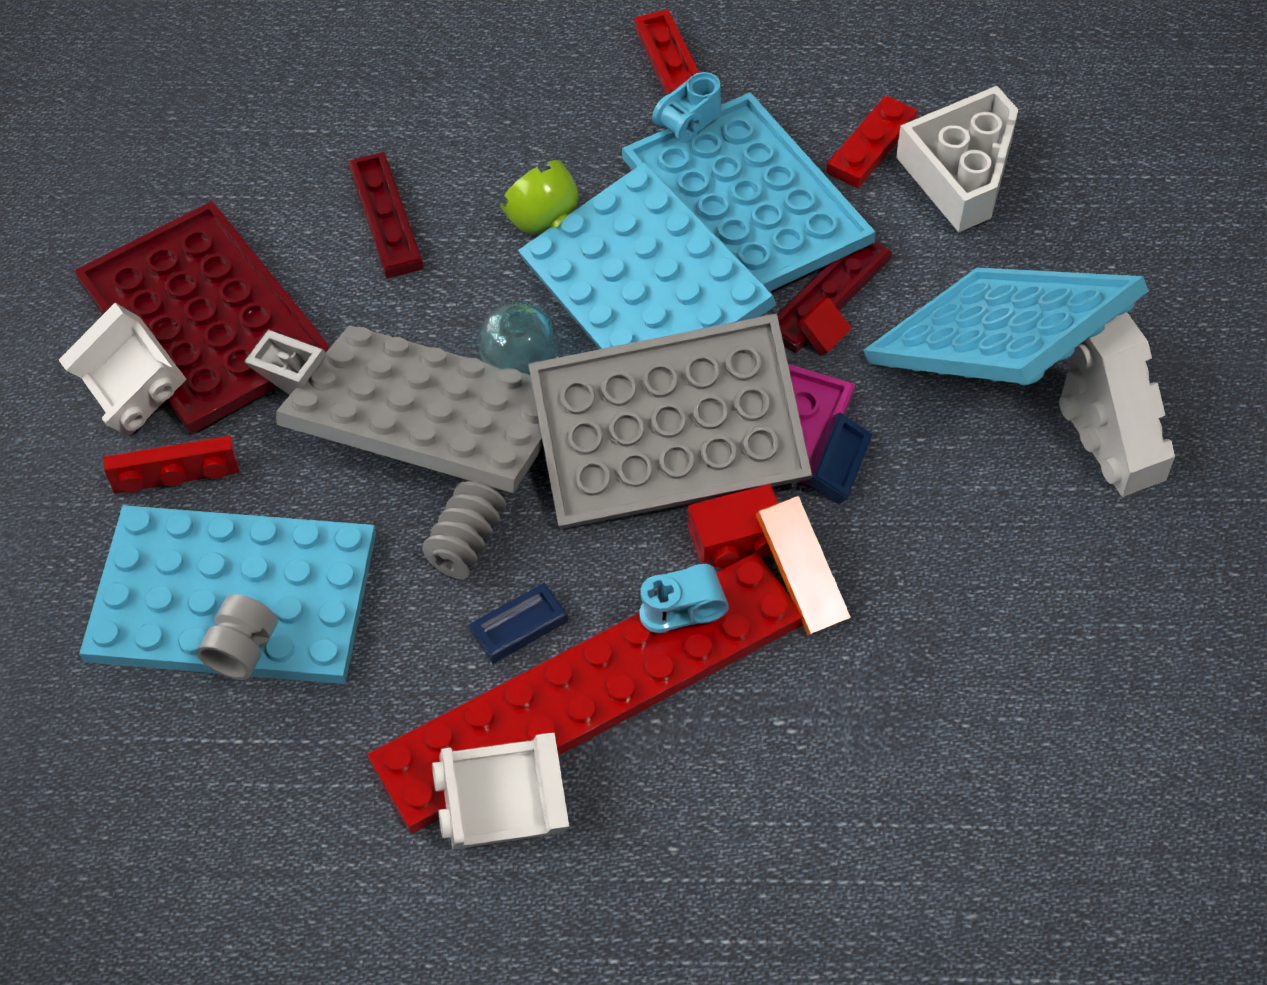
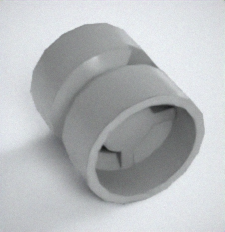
(236, 641)

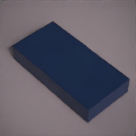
(839, 458)
(518, 623)

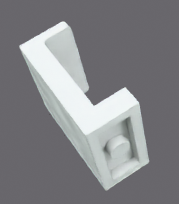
(123, 368)
(501, 792)

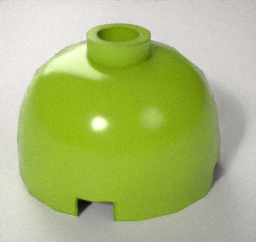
(541, 199)

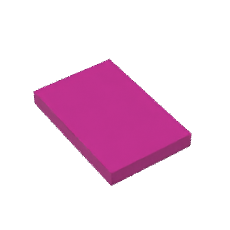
(817, 401)

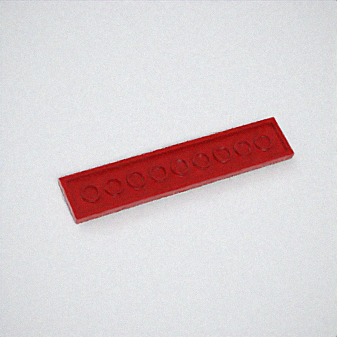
(589, 687)

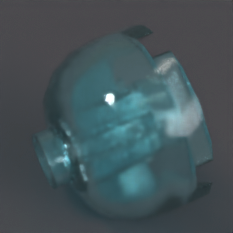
(517, 336)

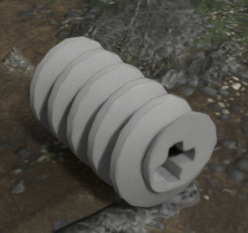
(463, 528)

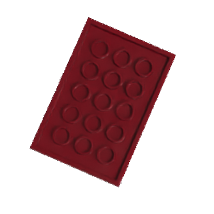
(205, 306)

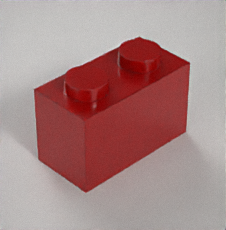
(728, 527)

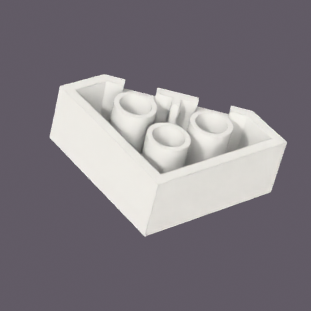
(961, 154)
(1118, 407)

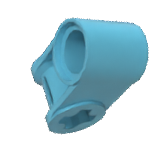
(692, 106)
(685, 596)

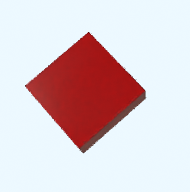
(824, 326)

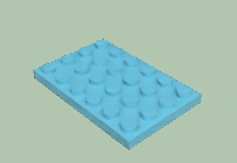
(756, 193)
(642, 266)
(1006, 323)
(179, 565)

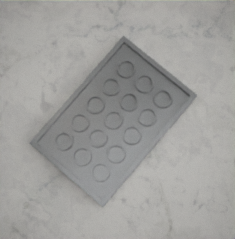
(420, 408)
(669, 421)

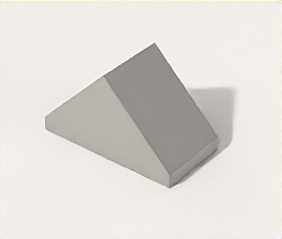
(285, 360)

